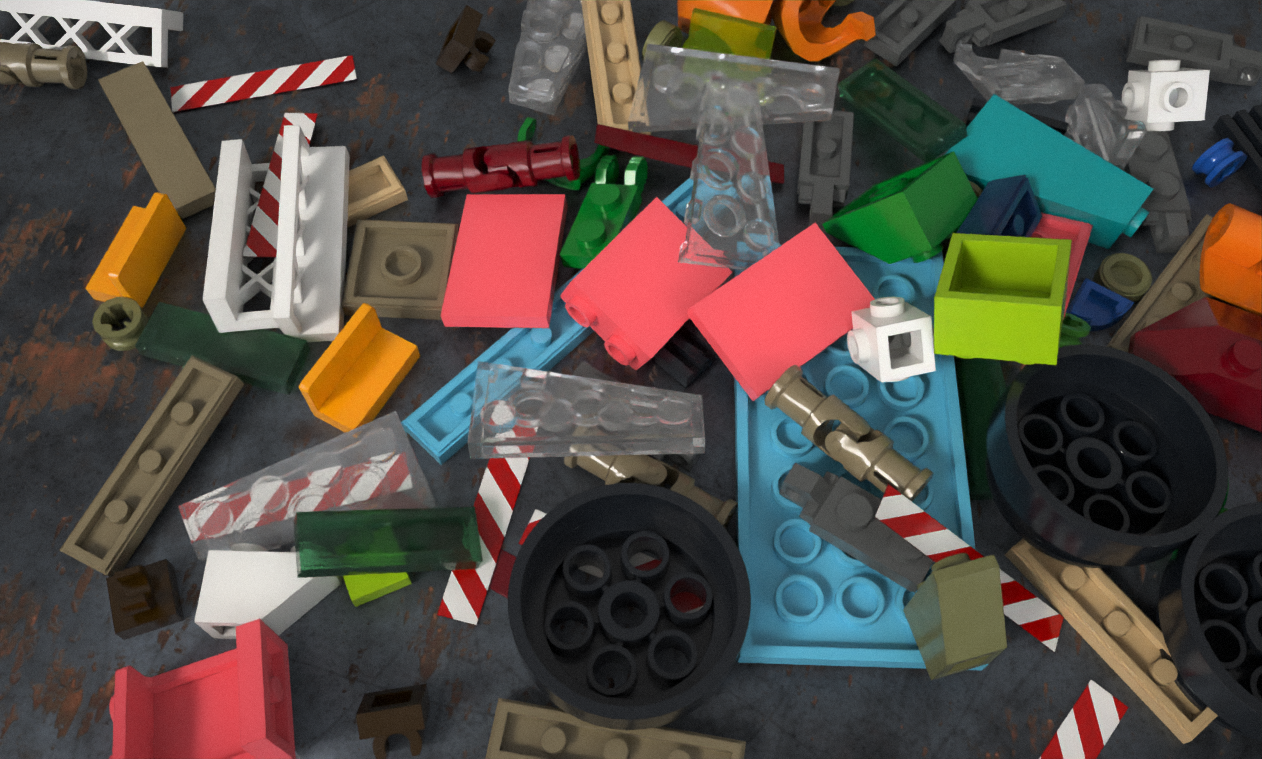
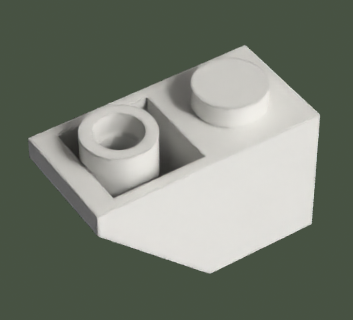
(254, 586)

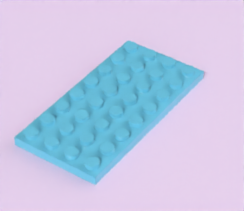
(805, 593)

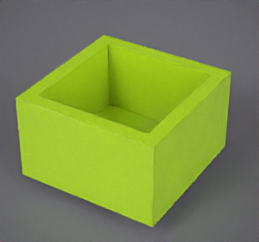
(1002, 298)

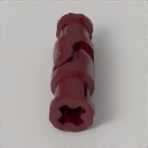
(508, 166)

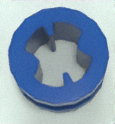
(1219, 162)

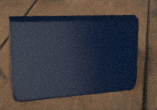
(1004, 209)

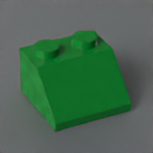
(907, 212)

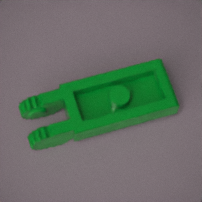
(604, 210)

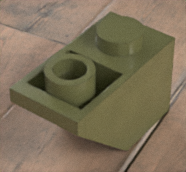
(958, 615)

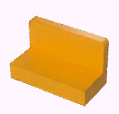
(138, 252)
(358, 372)

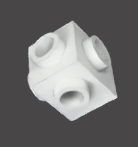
(1165, 94)
(892, 340)

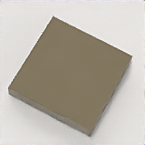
(400, 268)

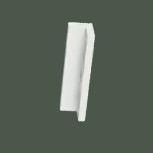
(105, 13)
(231, 222)
(311, 239)

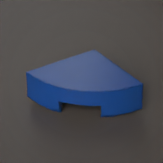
(1098, 305)

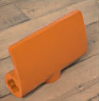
(1233, 258)

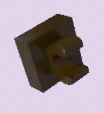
(462, 43)
(144, 599)
(394, 712)

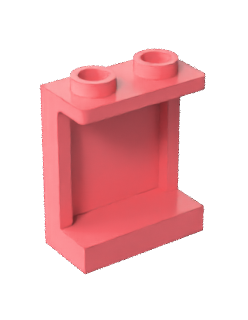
(638, 289)
(210, 708)

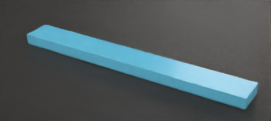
(444, 419)

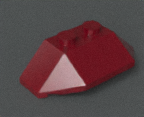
(1213, 355)

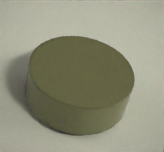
(664, 34)
(1124, 276)

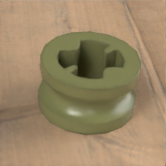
(110, 313)

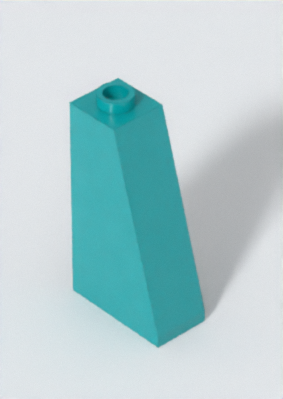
(1062, 173)

